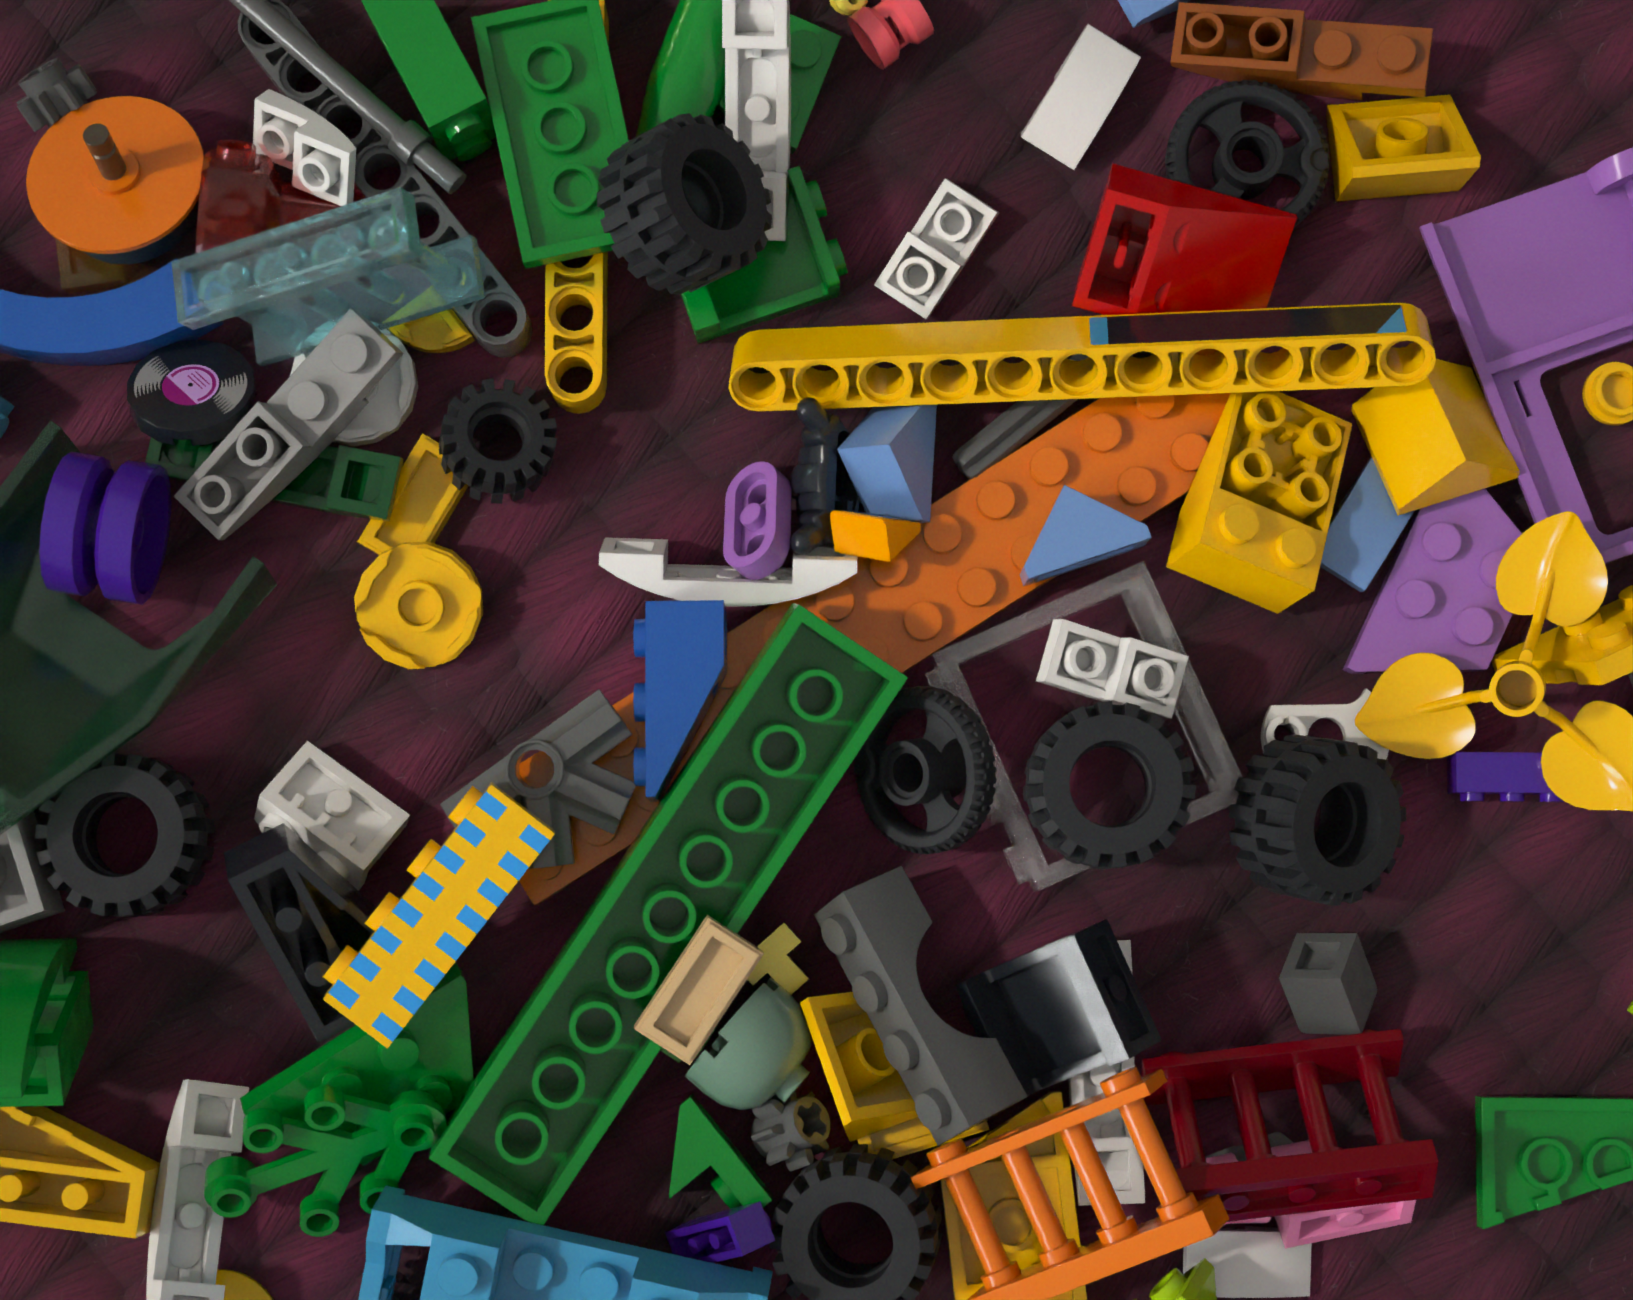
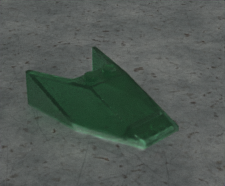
(67, 676)

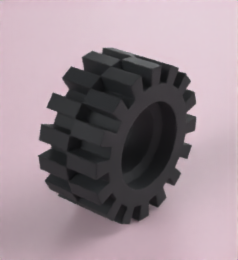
(505, 407)

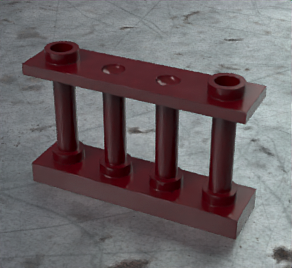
(1301, 1182)

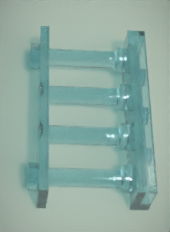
(312, 271)

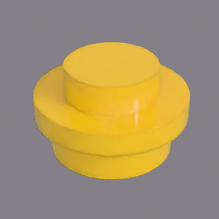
(1610, 393)

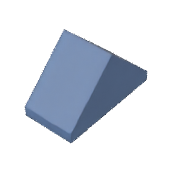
(893, 461)
(1080, 534)

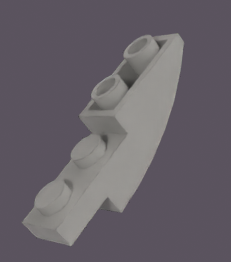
(292, 428)

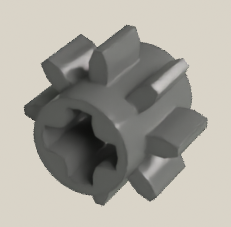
(53, 93)
(791, 1130)

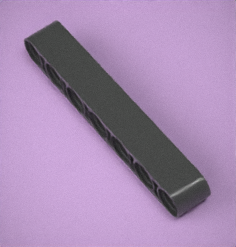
(374, 155)

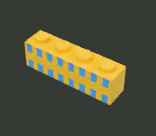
(438, 914)

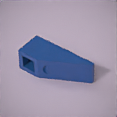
(683, 672)

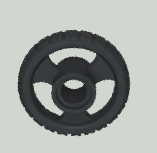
(1220, 113)
(928, 772)

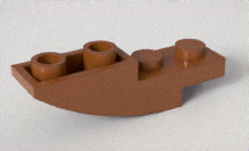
(1301, 53)

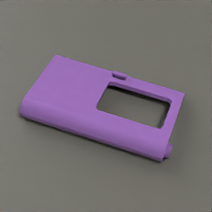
(1533, 292)

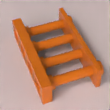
(1121, 1241)

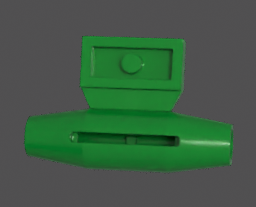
(691, 68)

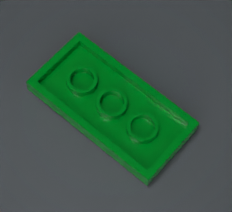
(552, 122)

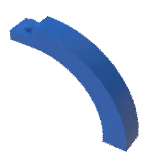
(95, 327)

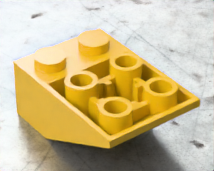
(1262, 500)

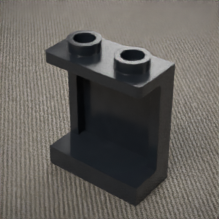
(1061, 1008)

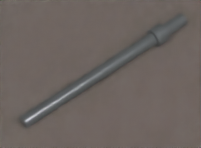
(405, 139)

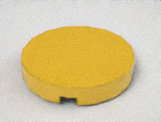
(418, 605)

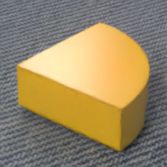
(434, 333)

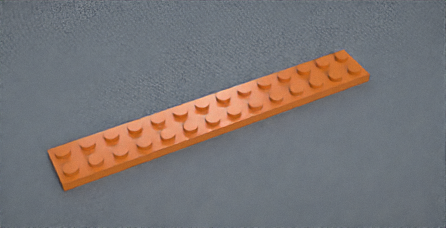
(949, 577)

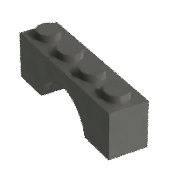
(948, 1073)

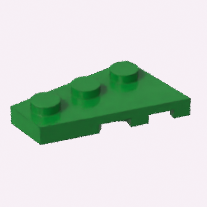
(1548, 1151)

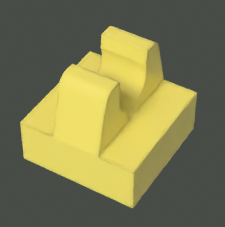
(777, 962)

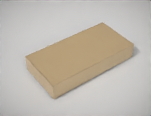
(698, 990)

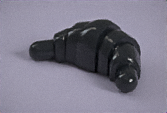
(819, 477)

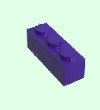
(1497, 773)
(722, 1234)

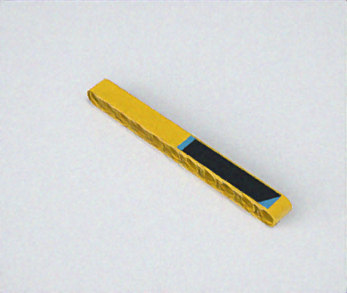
(1106, 372)

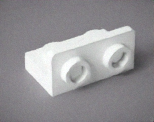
(331, 812)

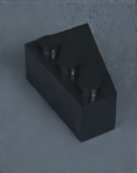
(301, 915)

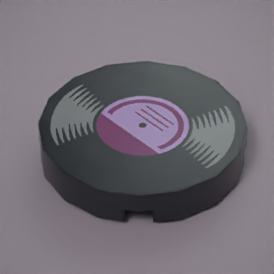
(191, 392)

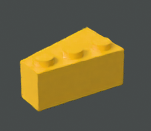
(71, 1176)

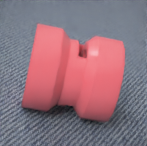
(889, 28)

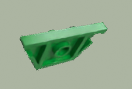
(426, 1056)

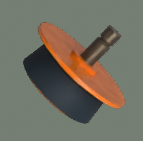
(117, 179)

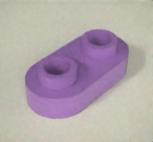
(757, 521)

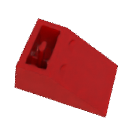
(1179, 249)

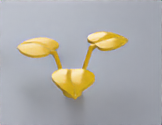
(1421, 700)

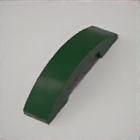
(336, 482)

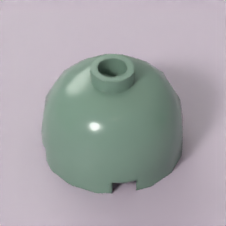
(756, 1052)

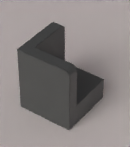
(1328, 983)

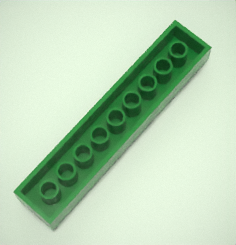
(699, 854)

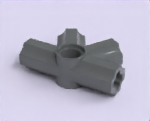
(577, 783)

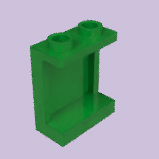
(782, 277)

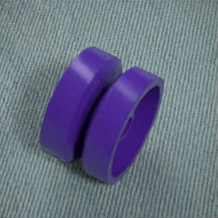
(105, 528)

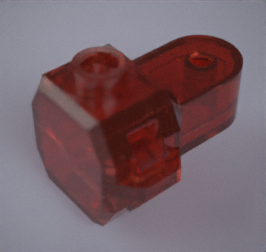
(246, 196)

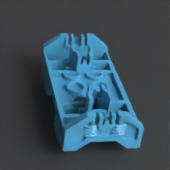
(512, 1259)

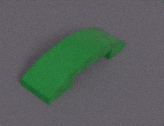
(26, 981)

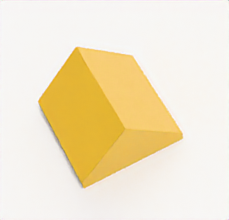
(1399, 148)
(1433, 438)
(858, 1073)

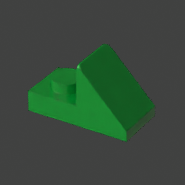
(704, 1144)

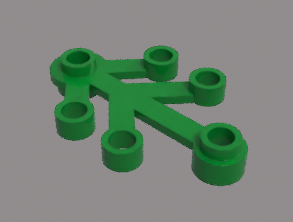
(402, 1127)

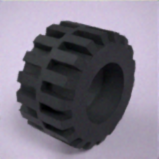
(684, 204)
(1164, 773)
(73, 828)
(1355, 828)
(871, 1182)

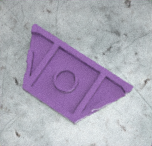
(1441, 589)

